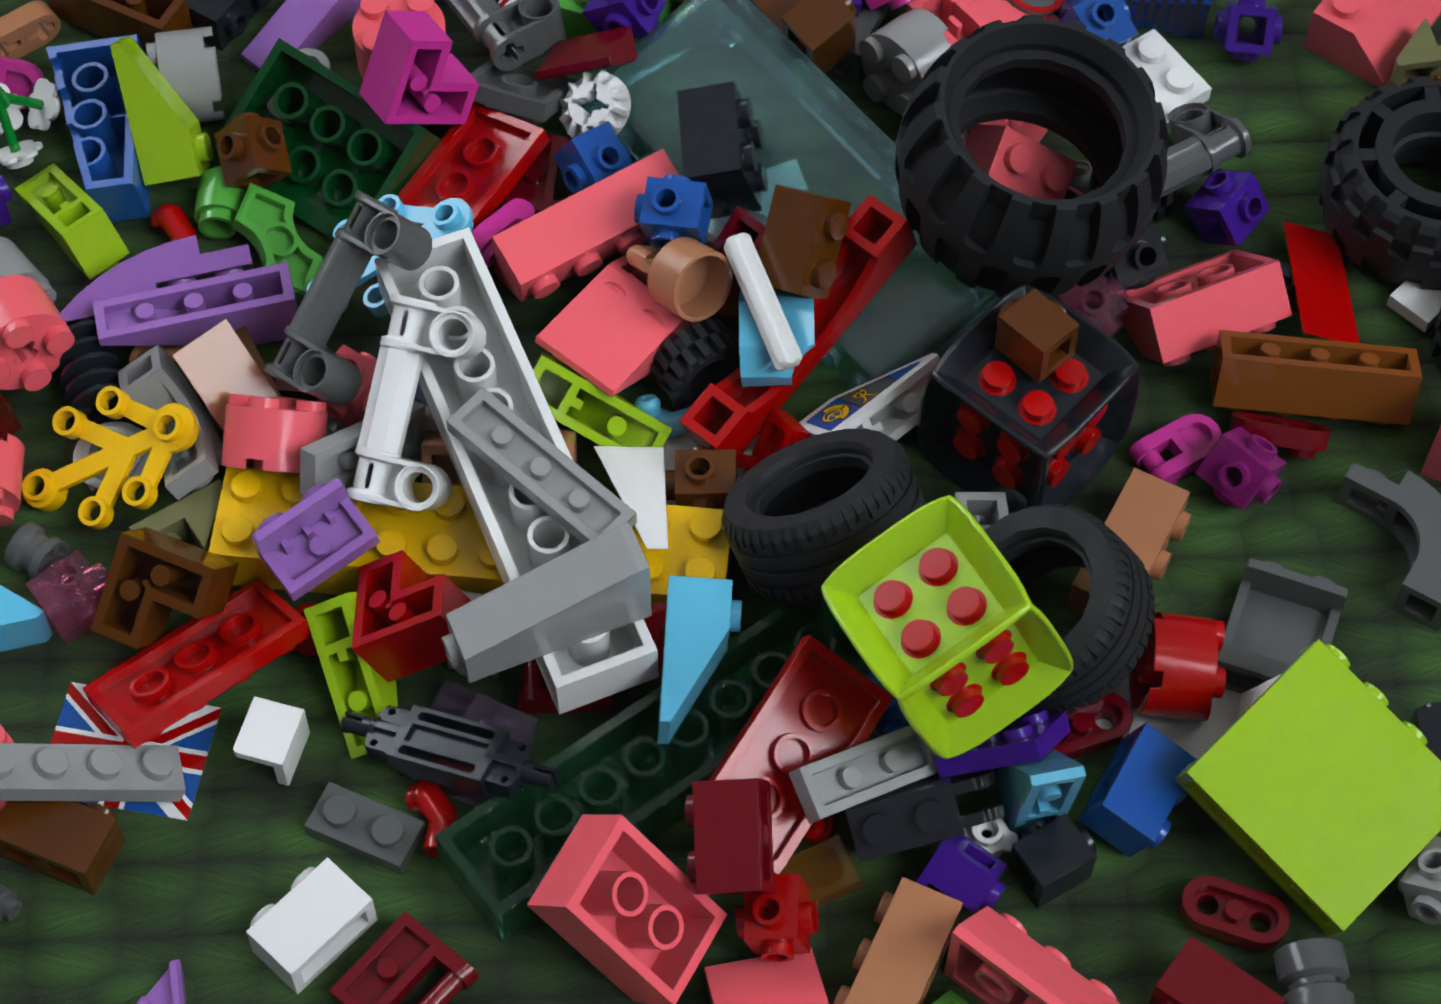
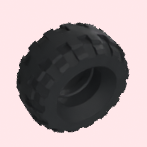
(1367, 198)

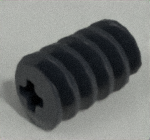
(87, 370)

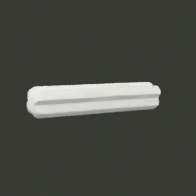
(762, 301)

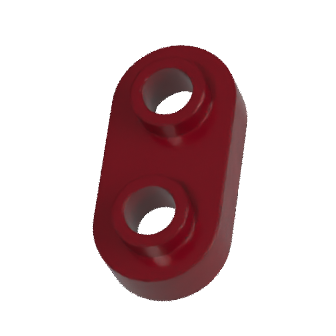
(1299, 437)
(1087, 736)
(1234, 910)

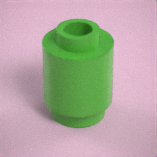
(216, 204)

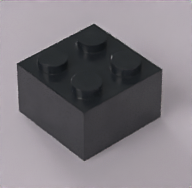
(722, 146)

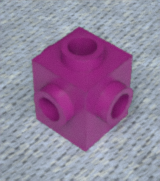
(1242, 469)

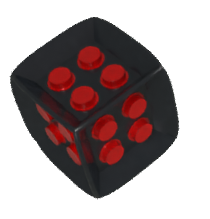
(1009, 434)

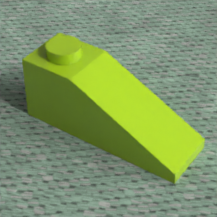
(160, 122)
(73, 221)
(593, 412)
(348, 677)

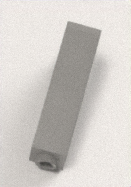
(552, 606)

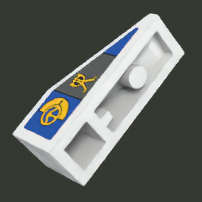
(881, 405)

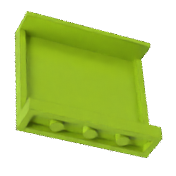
(1322, 787)

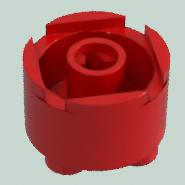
(1179, 668)

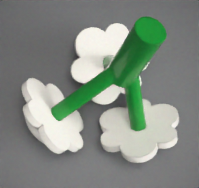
(43, 107)

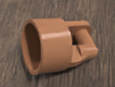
(684, 276)

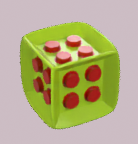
(947, 627)

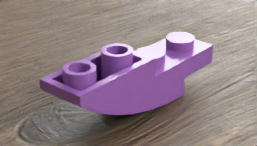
(159, 266)

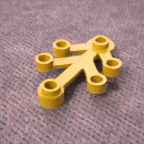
(115, 457)

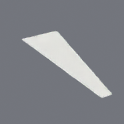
(640, 482)

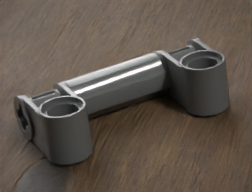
(520, 28)
(1201, 143)
(304, 356)

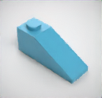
(695, 641)
(1039, 789)

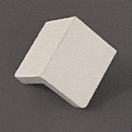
(273, 736)

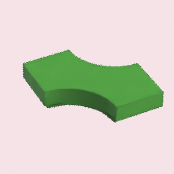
(269, 226)

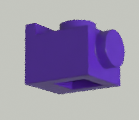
(965, 873)

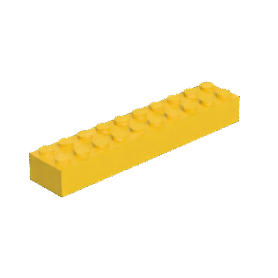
(439, 539)

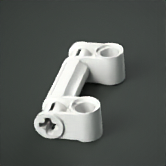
(381, 471)

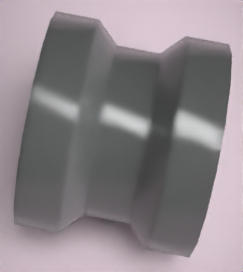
(33, 550)

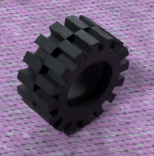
(695, 360)

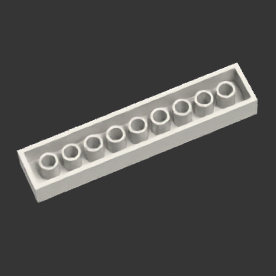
(512, 525)

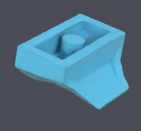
(755, 361)

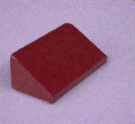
(589, 53)

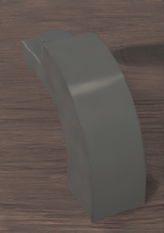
(1414, 517)

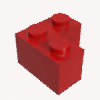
(402, 616)

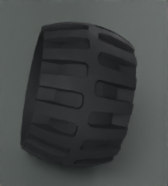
(1056, 80)

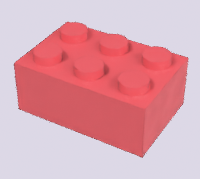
(627, 909)

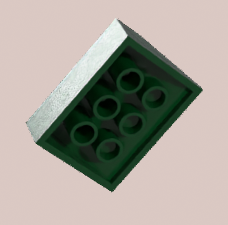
(332, 140)

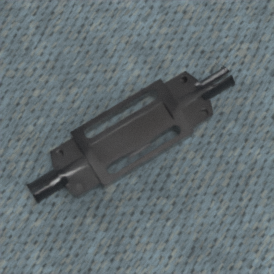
(450, 750)

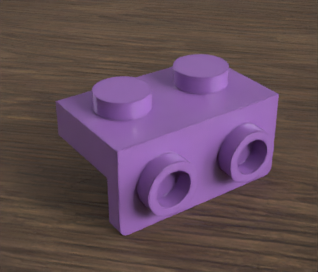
(313, 538)

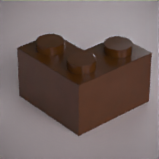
(817, 27)
(151, 578)

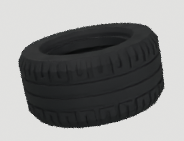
(815, 508)
(1120, 601)

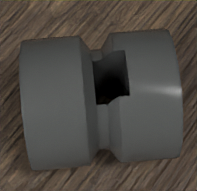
(1313, 972)

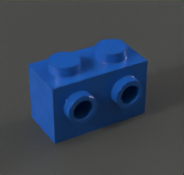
(1137, 791)

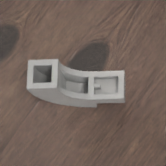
(157, 382)

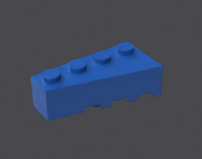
(100, 127)

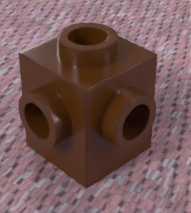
(252, 151)
(701, 477)

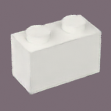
(311, 924)

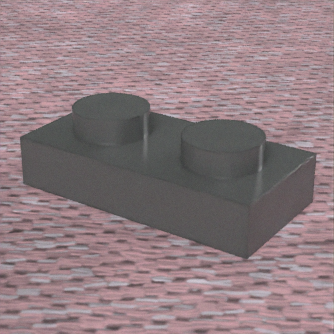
(365, 828)

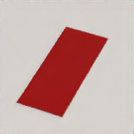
(1320, 284)

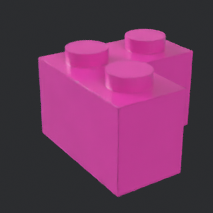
(414, 75)

